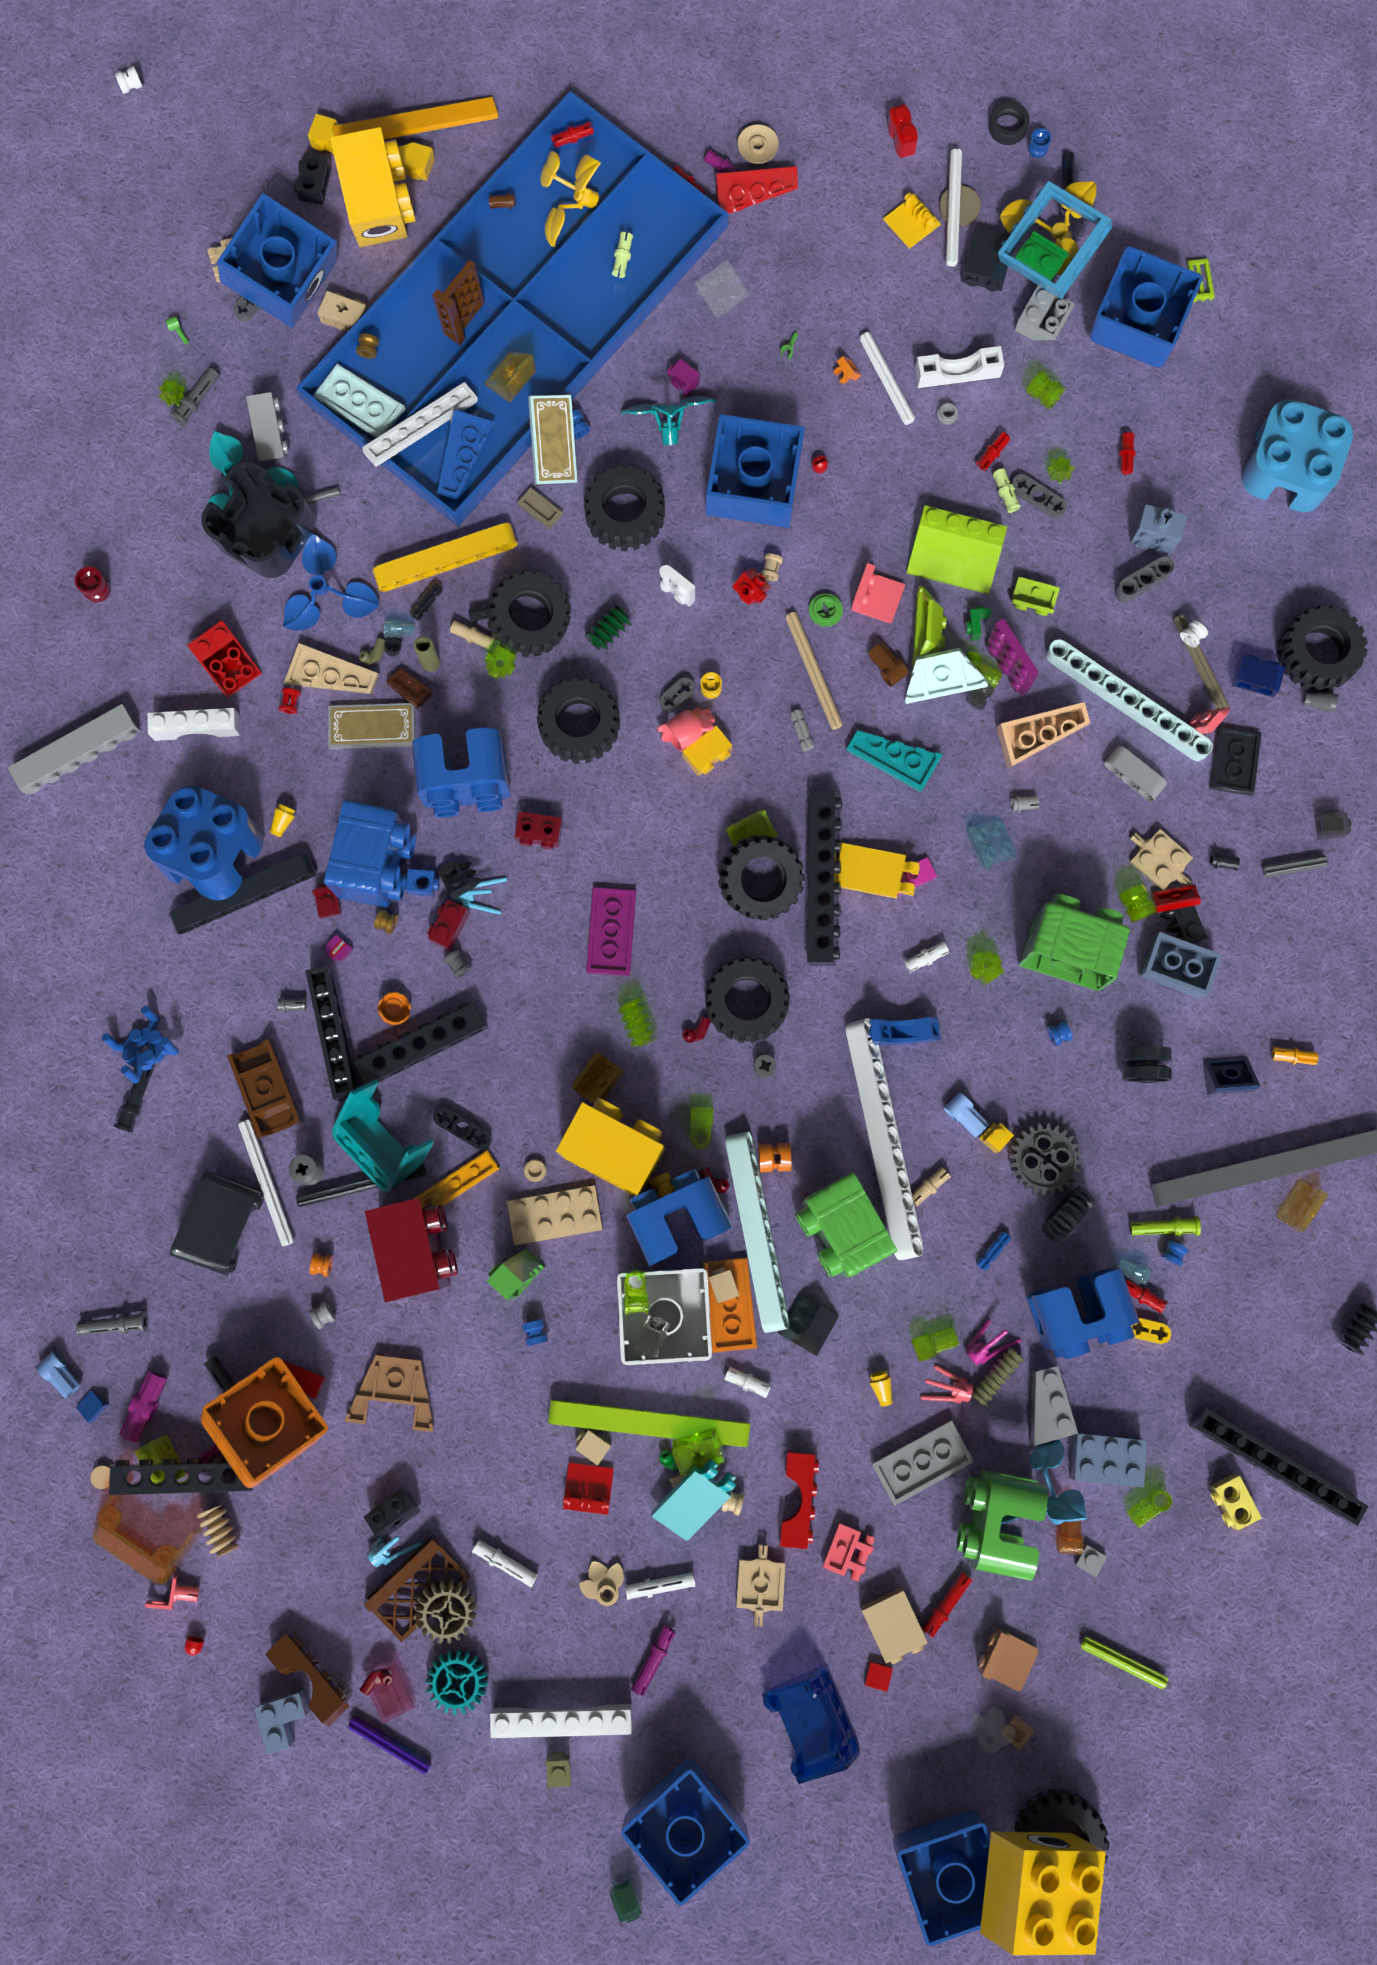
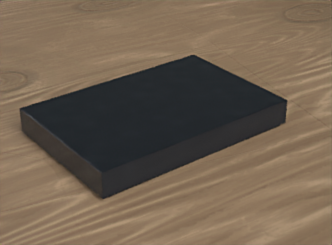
(1235, 760)

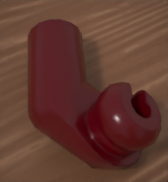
(720, 1185)

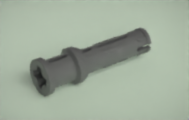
(189, 403)
(123, 1324)

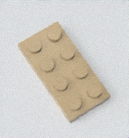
(554, 1215)

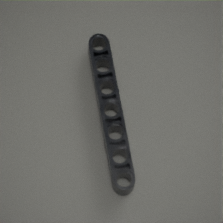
(250, 891)

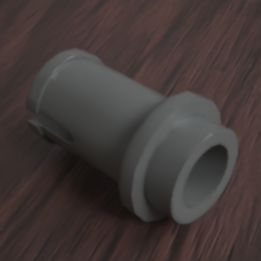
(291, 1004)

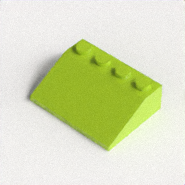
(956, 549)

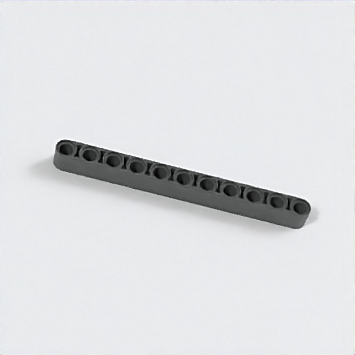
(1265, 1168)

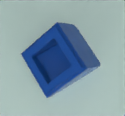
(91, 1406)

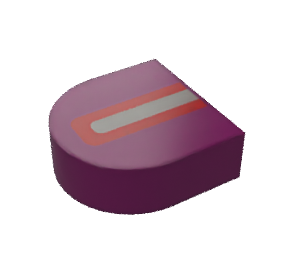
(337, 949)

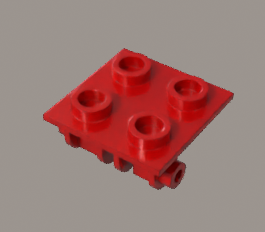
(588, 1488)

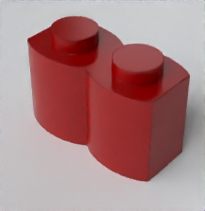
(902, 131)

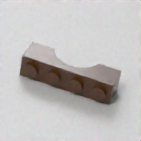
(326, 1700)

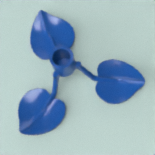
(300, 611)

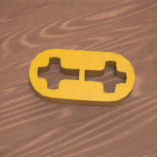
(1151, 1325)

